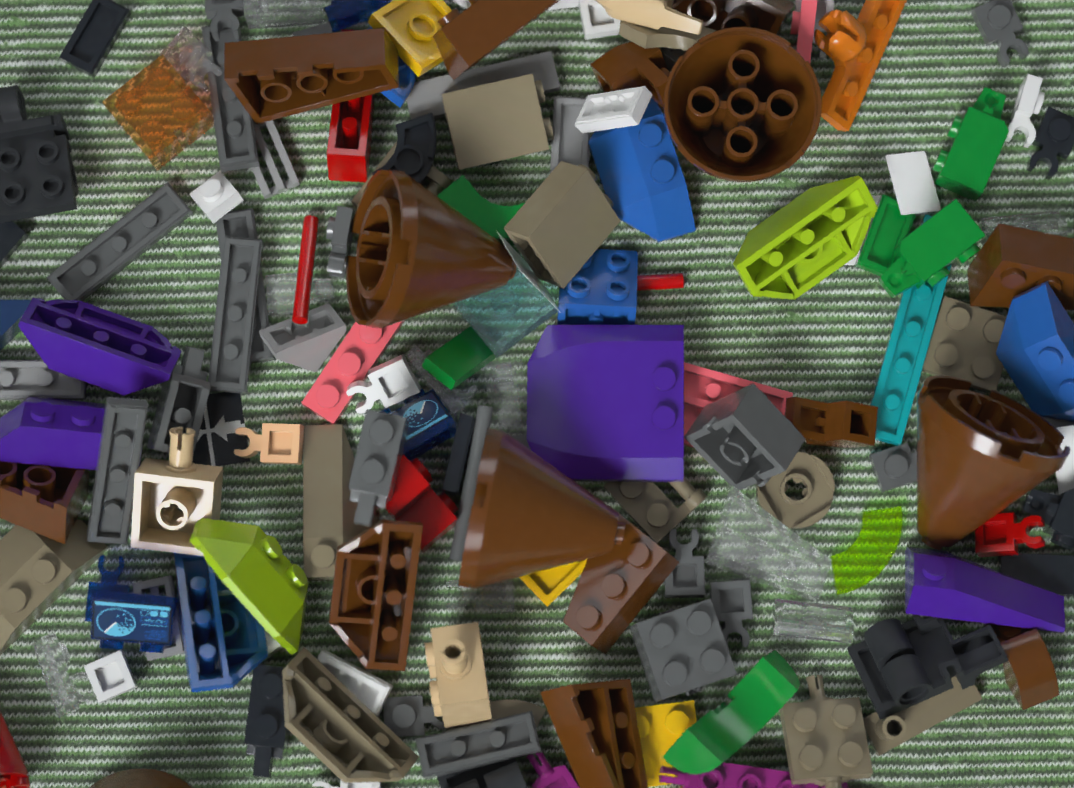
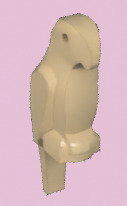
(651, 14)

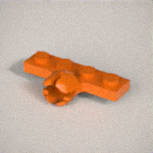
(856, 52)

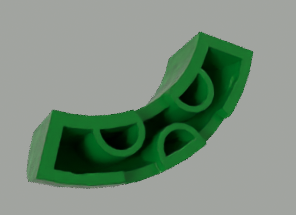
(733, 724)

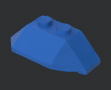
(644, 176)
(1040, 352)
(217, 630)

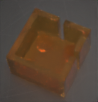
(155, 108)

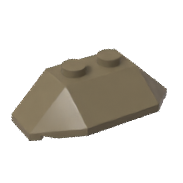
(37, 574)
(340, 725)

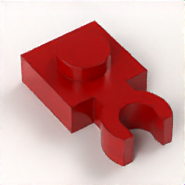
(1003, 534)

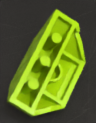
(806, 239)
(257, 575)

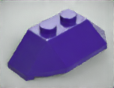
(98, 345)
(52, 433)

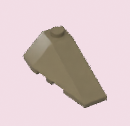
(326, 496)

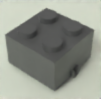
(745, 438)
(682, 650)

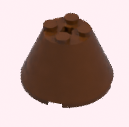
(742, 104)

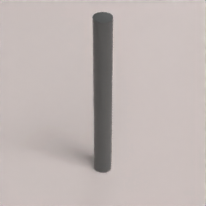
(481, 424)

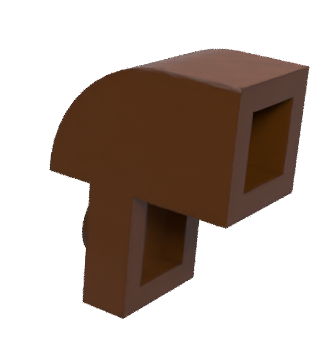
(632, 67)
(833, 424)
(1029, 665)

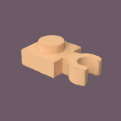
(277, 443)

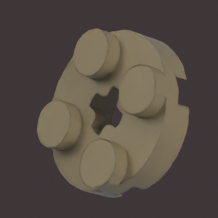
(816, 495)

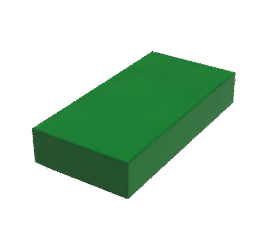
(883, 236)
(458, 358)

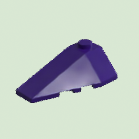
(964, 590)

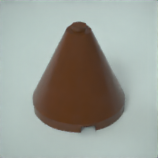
(416, 253)
(976, 457)
(530, 517)

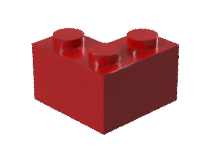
(417, 502)

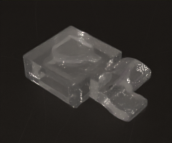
(281, 292)

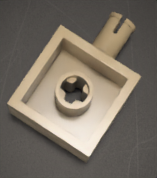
(171, 484)
(460, 671)

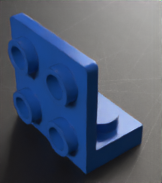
(601, 291)

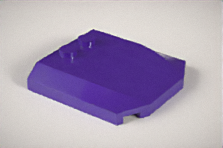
(608, 402)

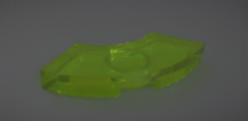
(870, 551)

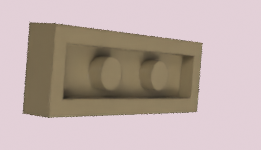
(906, 724)

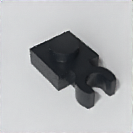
(1054, 138)

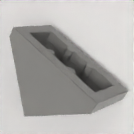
(306, 343)

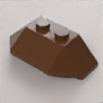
(376, 592)

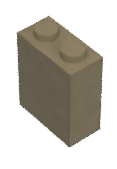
(497, 121)
(562, 223)

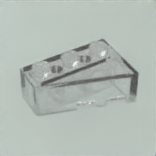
(764, 549)

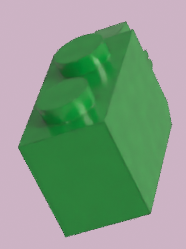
(974, 147)
(931, 249)

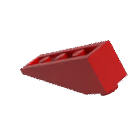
(350, 139)

